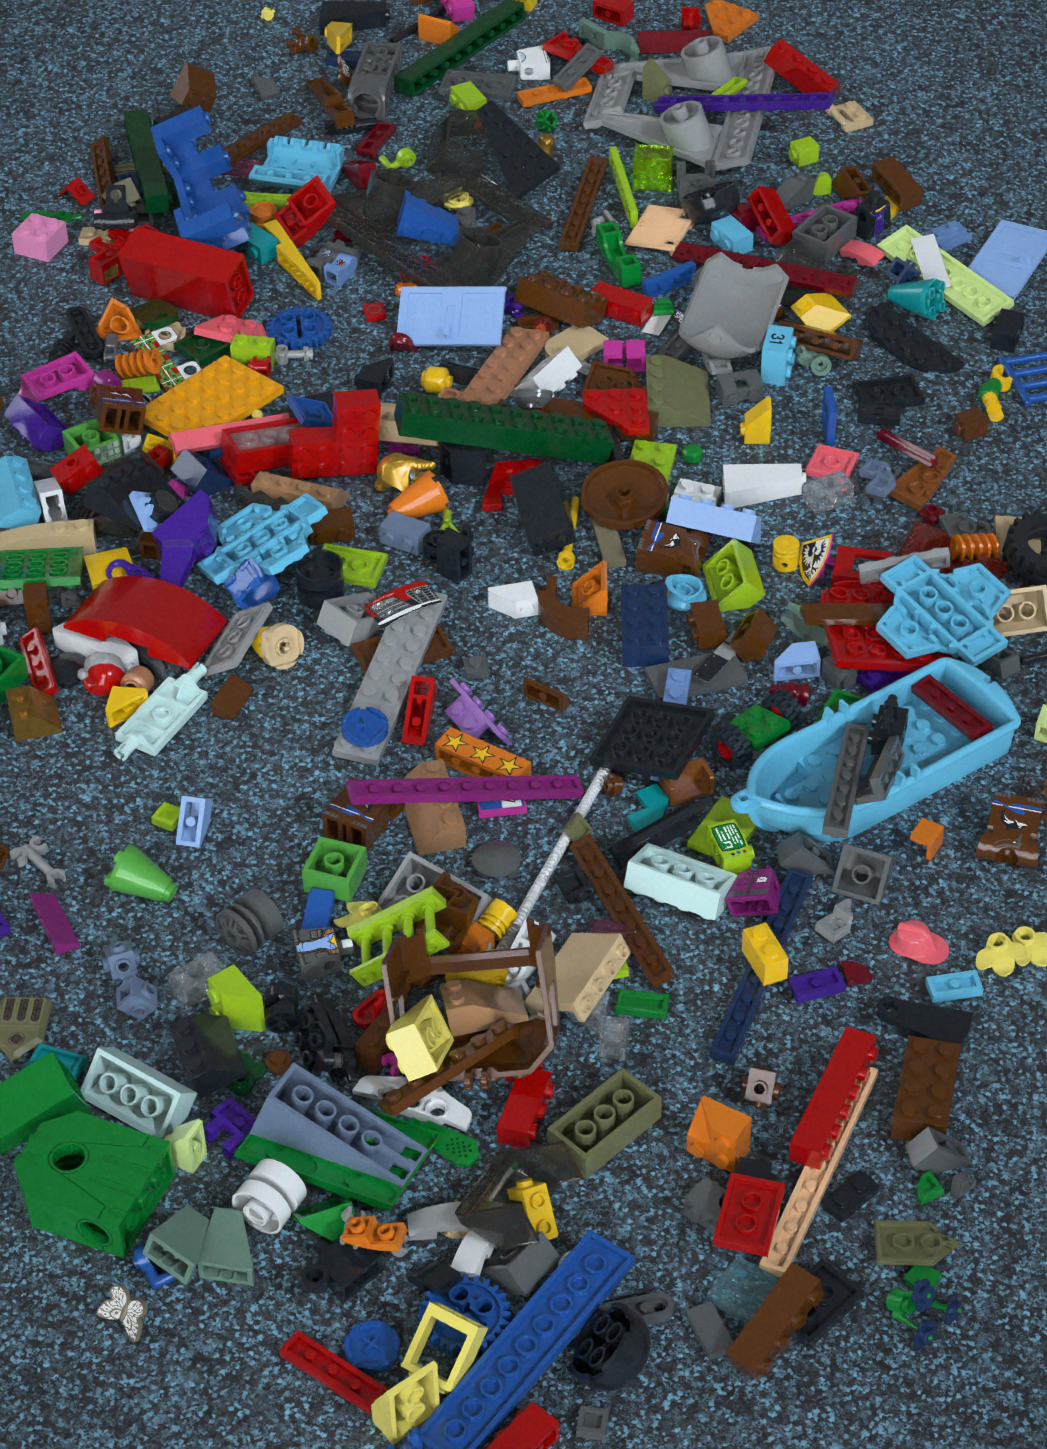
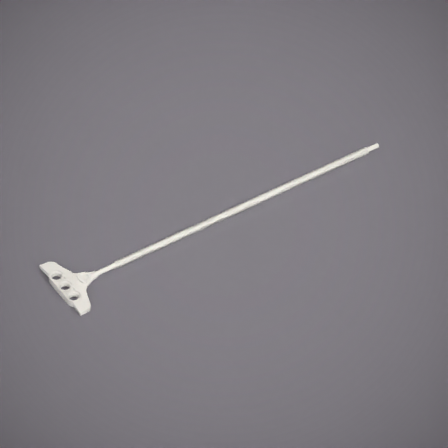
(455, 1112)

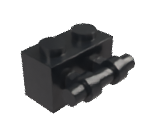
(455, 554)
(888, 722)

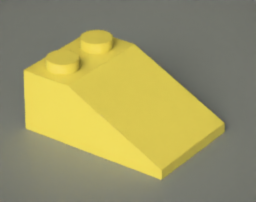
(420, 1039)
(407, 1403)

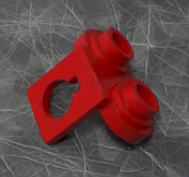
(369, 1009)

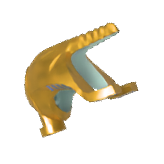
(396, 469)

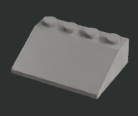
(417, 875)

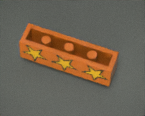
(478, 757)

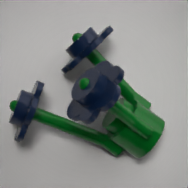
(906, 1301)

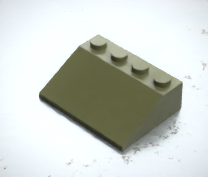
(677, 392)

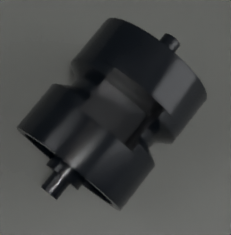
(281, 1008)

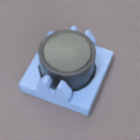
(154, 507)

